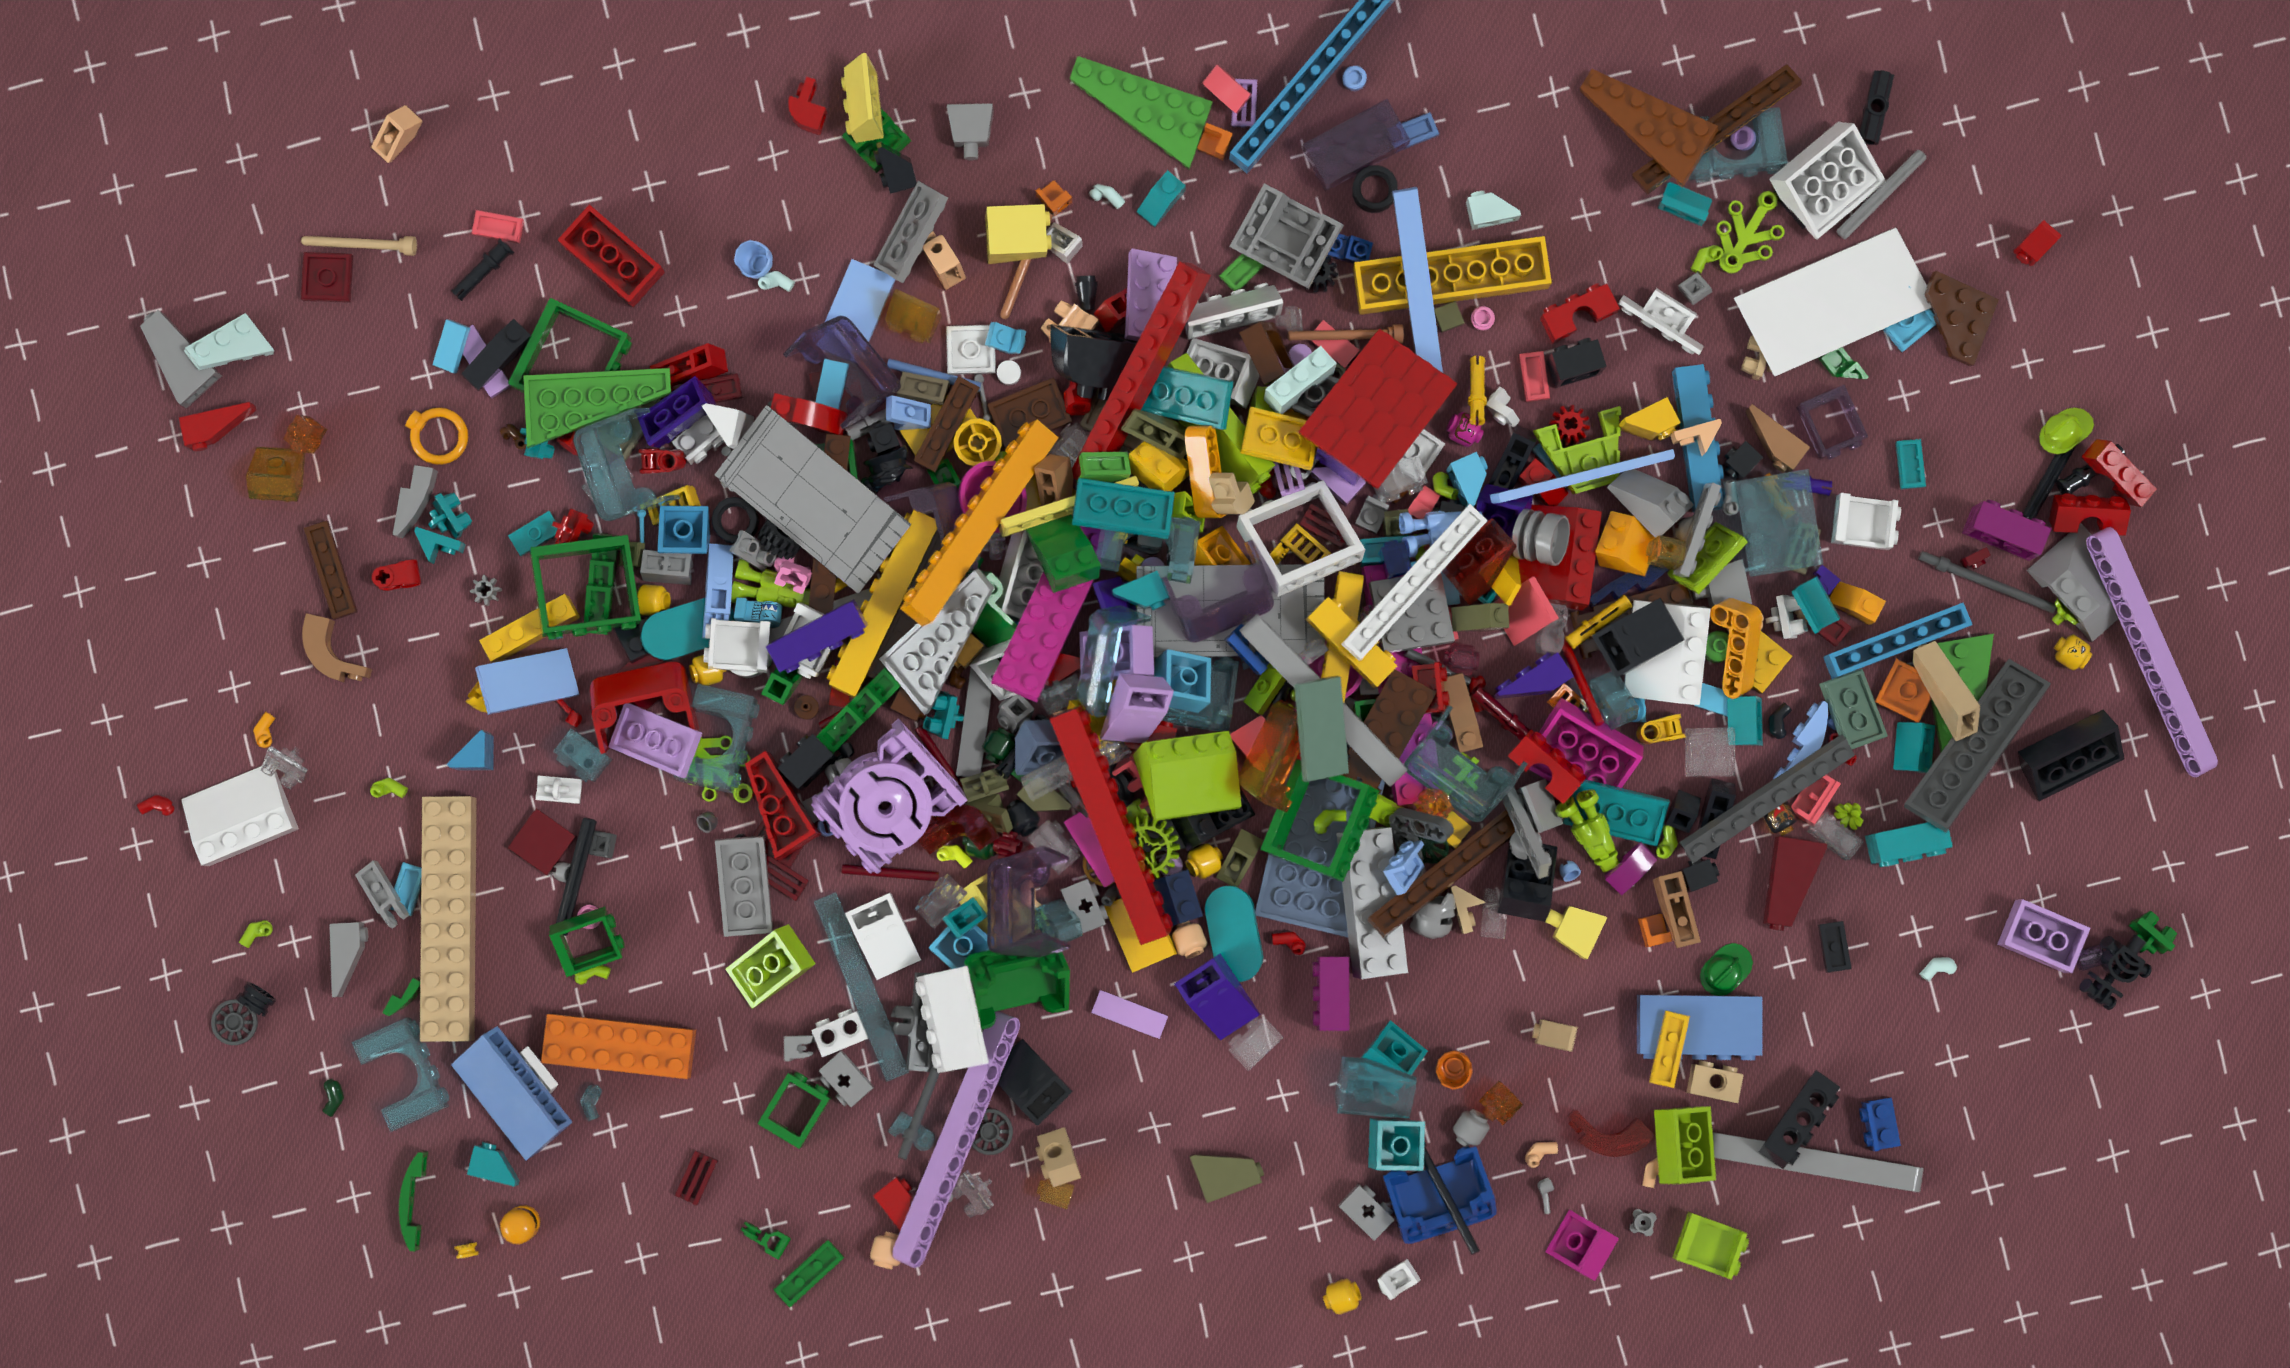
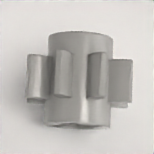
(481, 586)

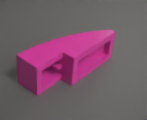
(1087, 841)

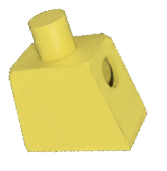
(1576, 929)

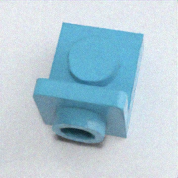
(1005, 338)

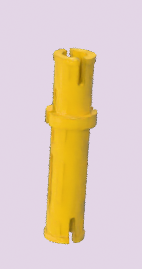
(1477, 399)
(1622, 606)

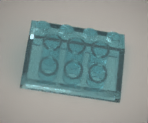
(1779, 522)

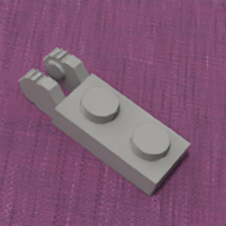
(381, 893)

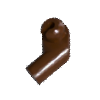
(955, 677)

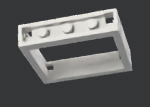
(1313, 571)

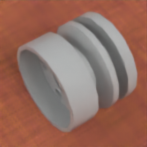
(1541, 536)

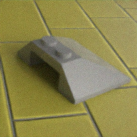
(1286, 236)
(2076, 582)

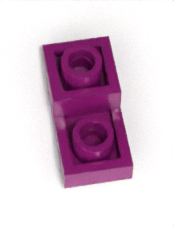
(1631, 869)

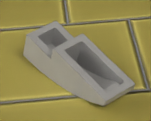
(414, 500)

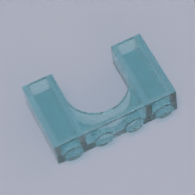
(1767, 156)
(1181, 544)
(739, 711)
(427, 1095)

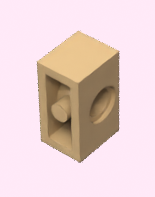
(1700, 1085)
(1058, 1157)

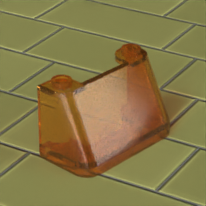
(1272, 757)

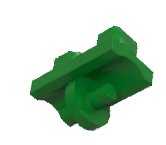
(2155, 940)

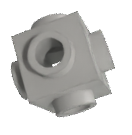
(1014, 712)

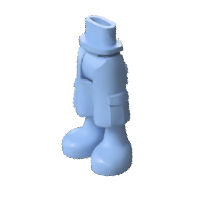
(1434, 522)

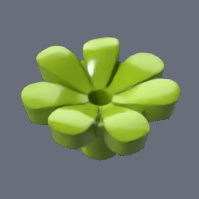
(2063, 614)
(1849, 814)

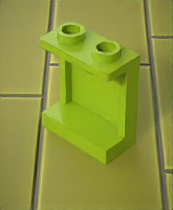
(1710, 1246)

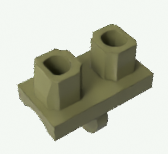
(983, 785)

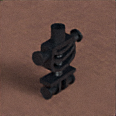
(2101, 989)

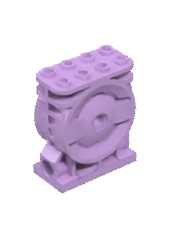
(837, 803)

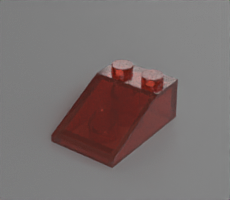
(1480, 561)

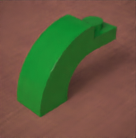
(781, 685)

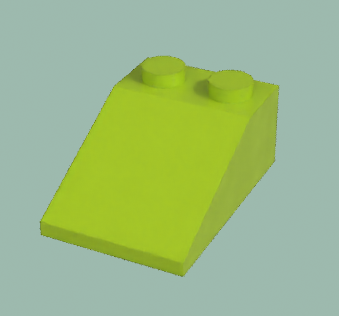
(770, 965)

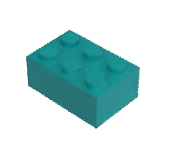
(1907, 844)

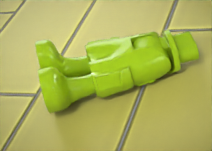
(768, 590)
(1593, 832)

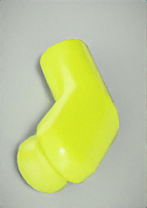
(954, 852)

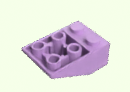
(1136, 708)

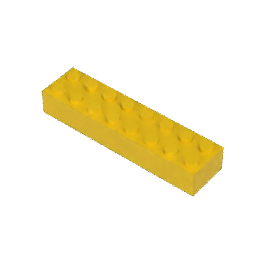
(1457, 274)
(883, 604)

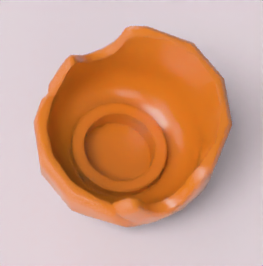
(1454, 1069)

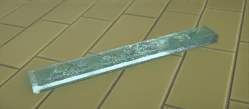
(861, 986)

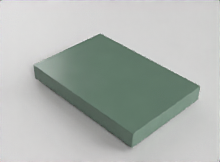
(1853, 709)

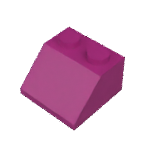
(1582, 1245)

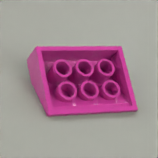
(1600, 752)

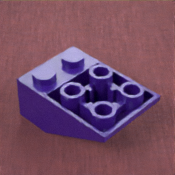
(1543, 679)
(1217, 997)

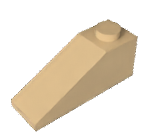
(1554, 1035)

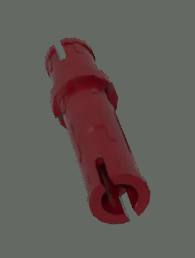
(1500, 713)

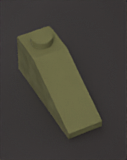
(1157, 431)

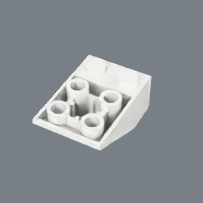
(883, 936)

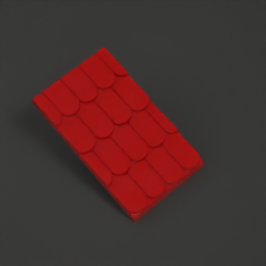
(1376, 411)

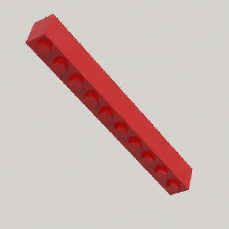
(1146, 359)
(1111, 824)

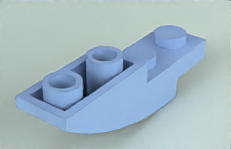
(718, 584)
(1808, 736)

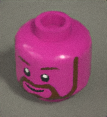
(1462, 431)

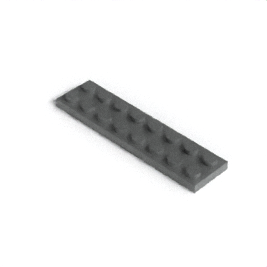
(1968, 761)

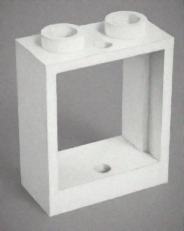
(986, 665)

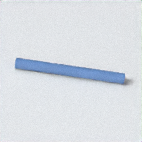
(910, 368)

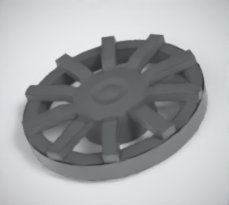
(234, 1023)
(990, 1132)

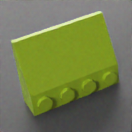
(1189, 775)

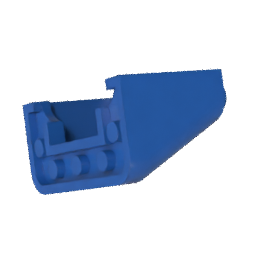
(1421, 1209)

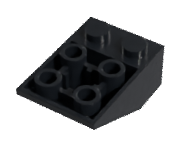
(1638, 638)
(1203, 827)
(1521, 889)
(1032, 1083)

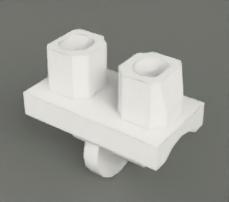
(1785, 619)
(559, 789)

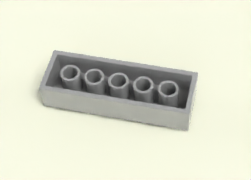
(1364, 893)

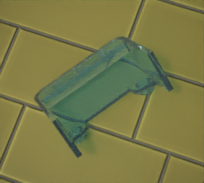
(606, 469)
(1101, 656)
(1467, 785)

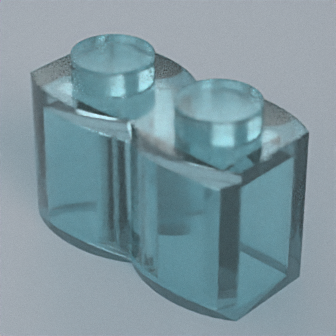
(1058, 921)

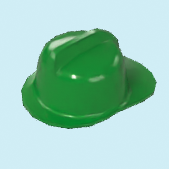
(1726, 969)

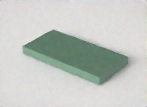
(1321, 728)

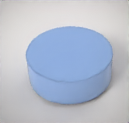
(1354, 78)

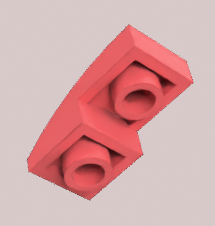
(1227, 89)

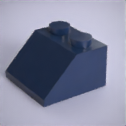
(1178, 897)

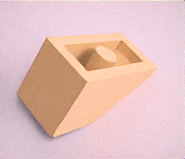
(396, 133)

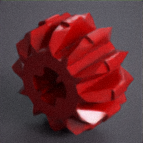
(1567, 416)

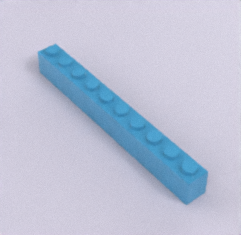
(1307, 82)

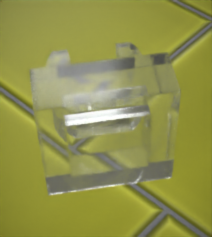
(1291, 320)

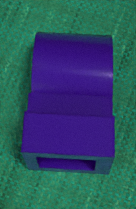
(1826, 578)

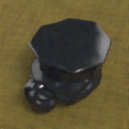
(886, 469)

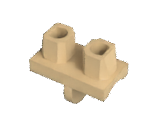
(1755, 366)

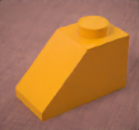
(1857, 602)

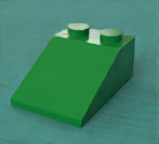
(1064, 553)

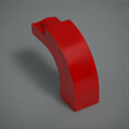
(809, 414)

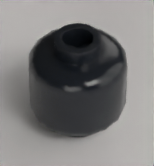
(1022, 818)

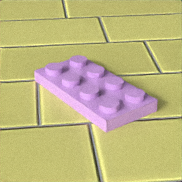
(1145, 285)
(655, 740)

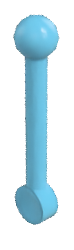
(641, 524)

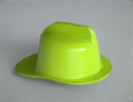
(2066, 430)

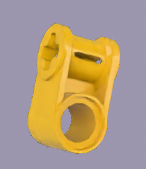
(1664, 728)

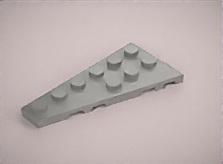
(929, 652)

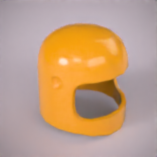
(518, 1225)

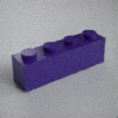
(816, 636)

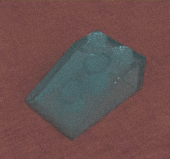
(1373, 1089)

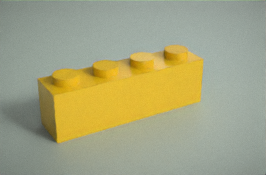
(1335, 627)
(527, 629)

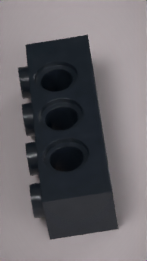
(1775, 1147)

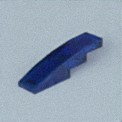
(1627, 581)

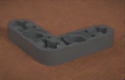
(1405, 823)

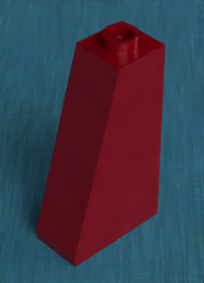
(1790, 877)

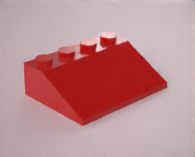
(1571, 579)

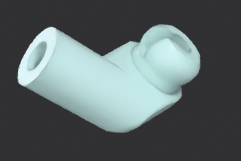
(1107, 192)
(775, 279)
(1939, 964)

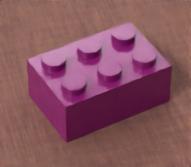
(2007, 530)
(1331, 993)

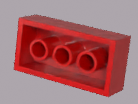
(611, 255)

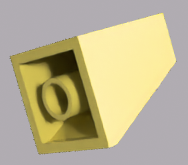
(1016, 233)

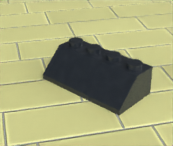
(2071, 754)

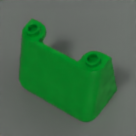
(993, 623)
(1015, 981)

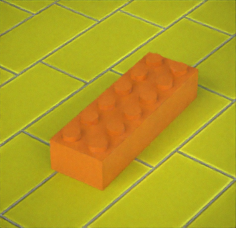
(618, 1046)

